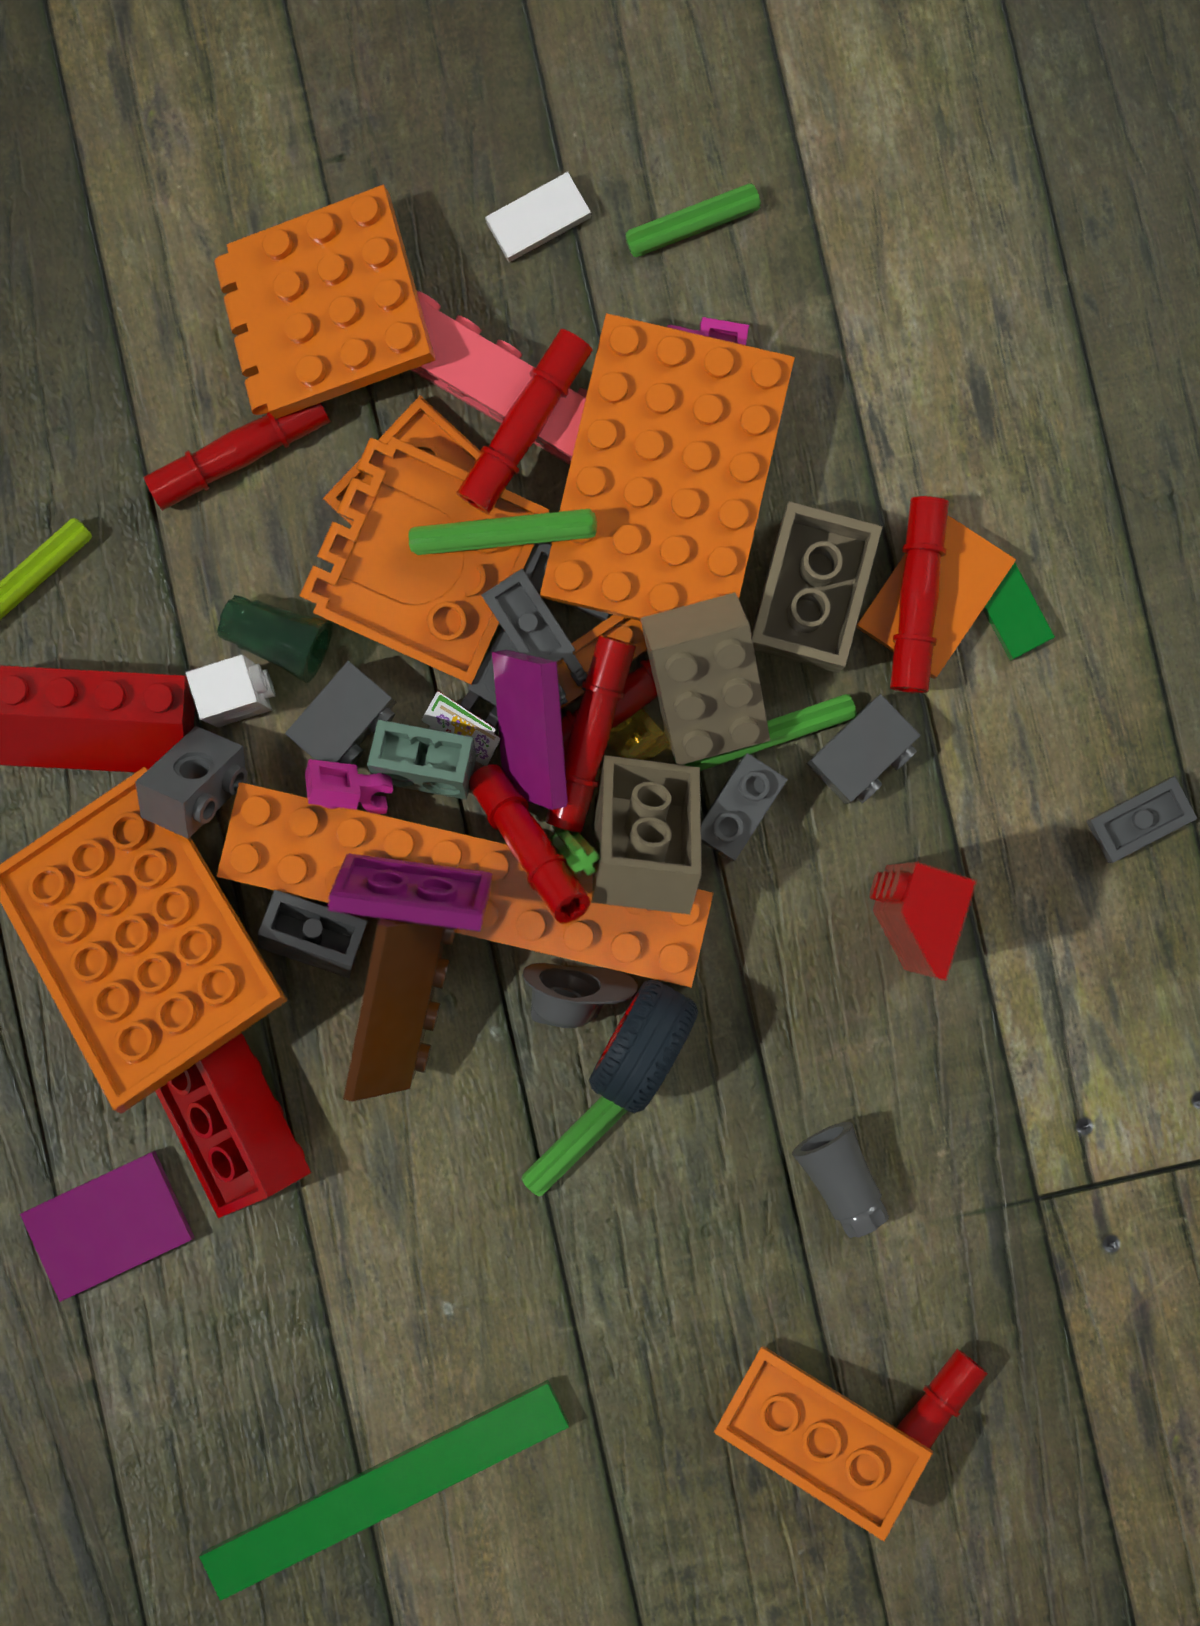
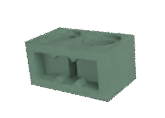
(423, 758)

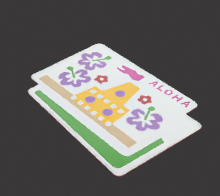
(451, 717)

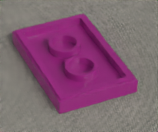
(530, 726)
(411, 892)
(107, 1226)

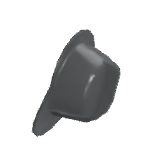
(574, 994)

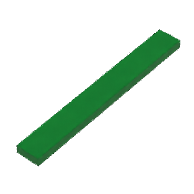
(383, 1490)

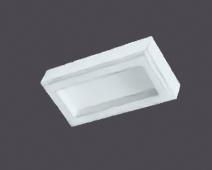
(538, 217)

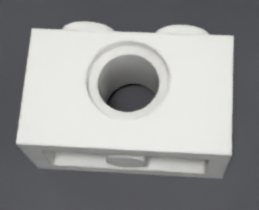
(230, 690)

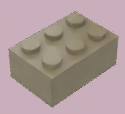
(815, 587)
(706, 678)
(647, 835)

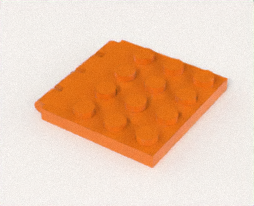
(323, 304)
(406, 600)

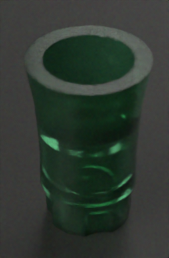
(276, 635)

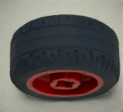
(644, 1046)

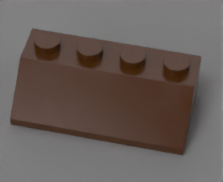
(397, 1007)

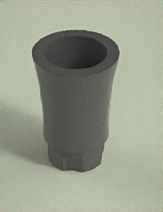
(843, 1178)

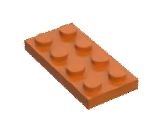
(823, 1442)

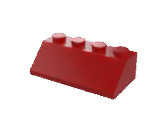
(91, 718)
(921, 914)
(233, 1128)

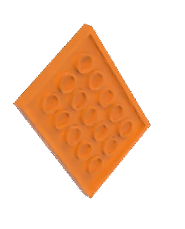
(670, 466)
(135, 944)

